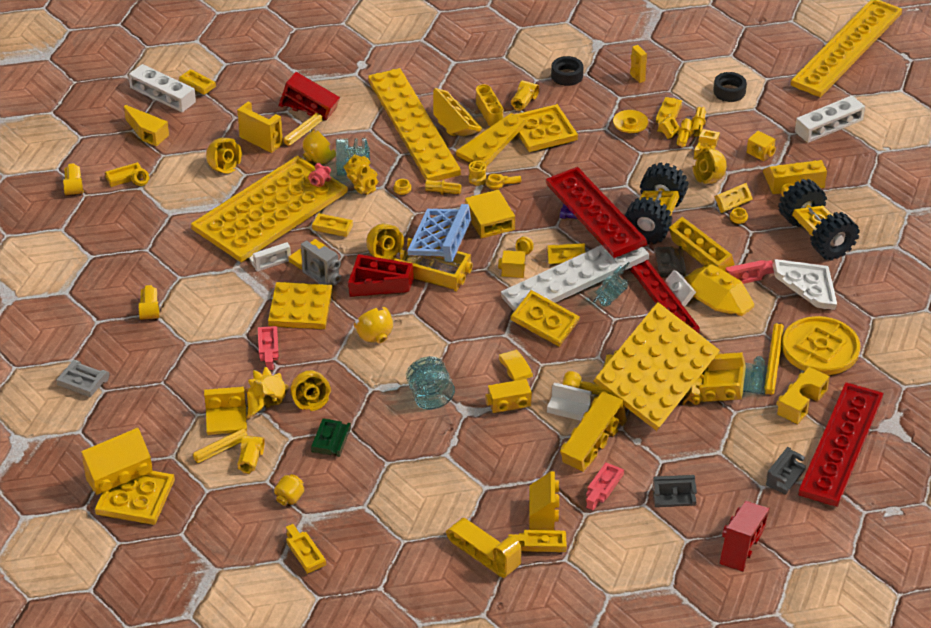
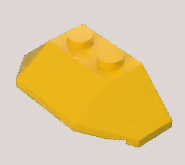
(453, 115)
(720, 290)

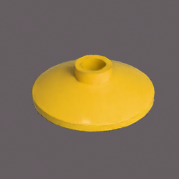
(630, 121)

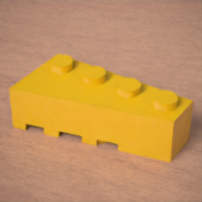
(593, 431)

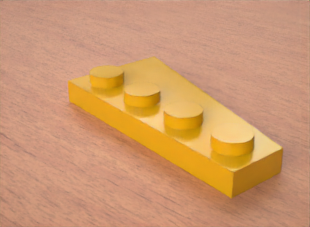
(492, 141)

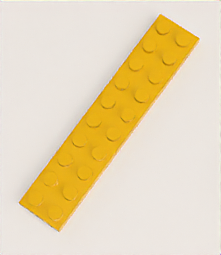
(846, 47)
(414, 125)

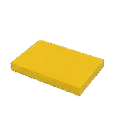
(545, 318)

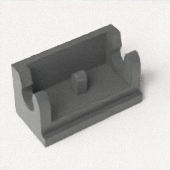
(785, 471)
(674, 491)

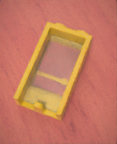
(437, 271)

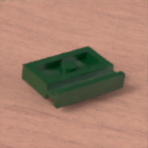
(330, 437)

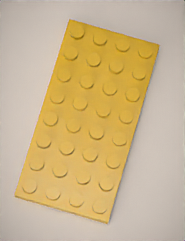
(267, 209)

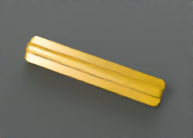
(302, 129)
(219, 446)

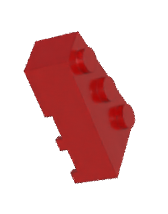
(308, 96)
(379, 276)
(742, 533)

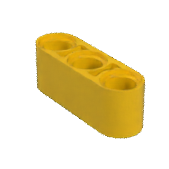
(488, 104)

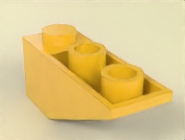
(148, 127)

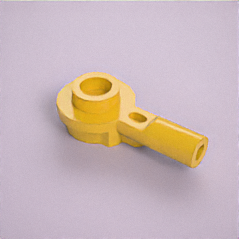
(496, 181)

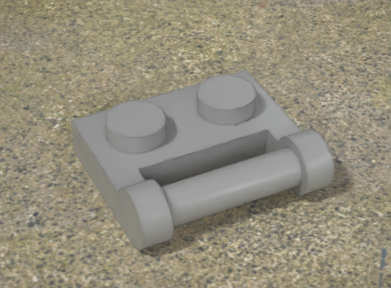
(82, 378)

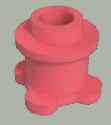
(320, 175)

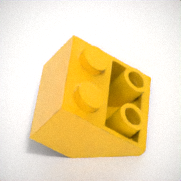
(543, 503)

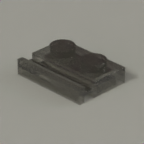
(668, 260)

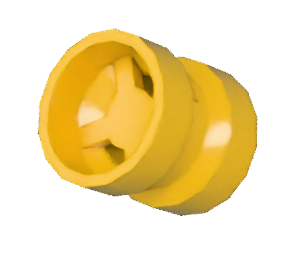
(477, 173)

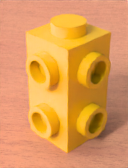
(509, 396)

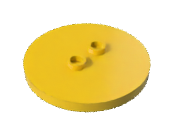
(821, 344)

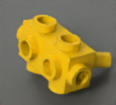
(361, 174)

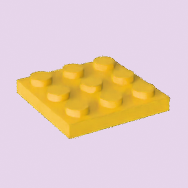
(546, 128)
(300, 305)
(138, 499)

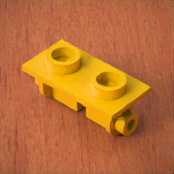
(693, 394)

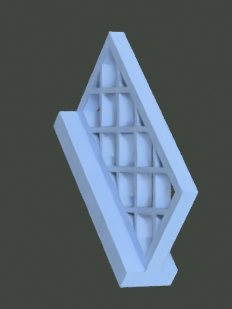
(454, 234)

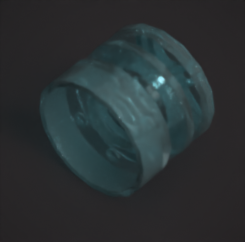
(345, 152)
(430, 383)

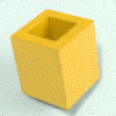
(512, 264)

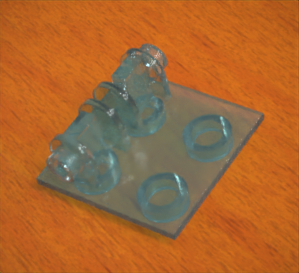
(612, 287)
(755, 376)

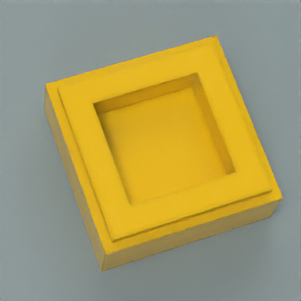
(669, 126)

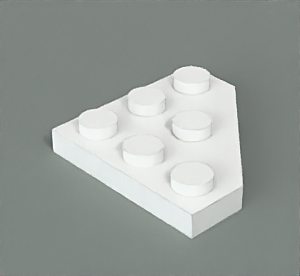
(807, 280)

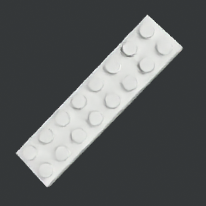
(572, 275)

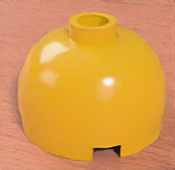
(317, 148)
(223, 155)
(709, 165)
(384, 241)
(374, 325)
(310, 390)

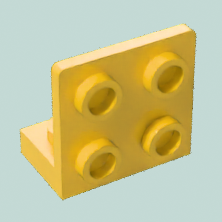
(225, 410)

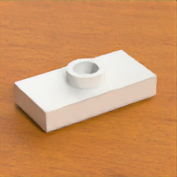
(680, 287)

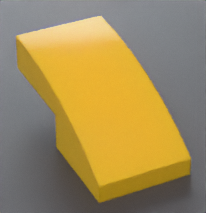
(707, 139)
(516, 365)

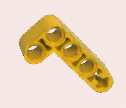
(495, 555)

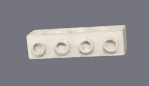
(162, 88)
(829, 119)

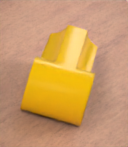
(525, 93)
(72, 180)
(149, 305)
(250, 450)

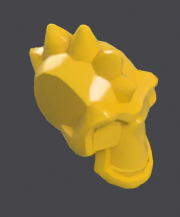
(264, 390)

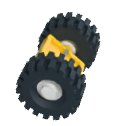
(661, 192)
(830, 233)

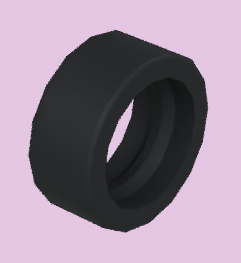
(563, 78)
(727, 94)

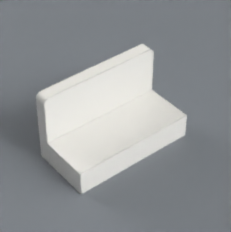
(270, 257)
(569, 401)

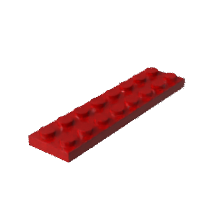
(596, 212)
(841, 444)

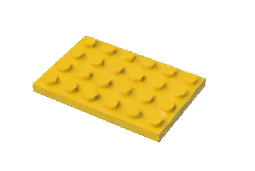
(656, 366)

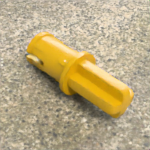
(698, 121)
(684, 132)
(443, 187)

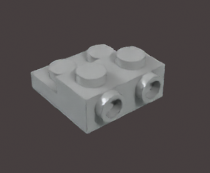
(320, 264)

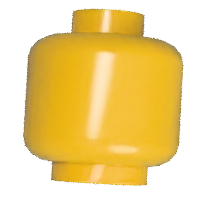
(289, 490)

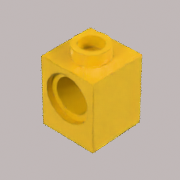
(761, 146)

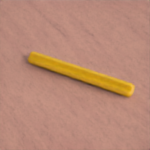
(773, 360)

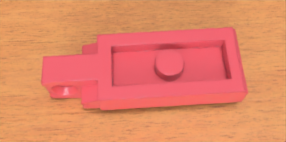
(751, 271)
(268, 345)
(603, 485)

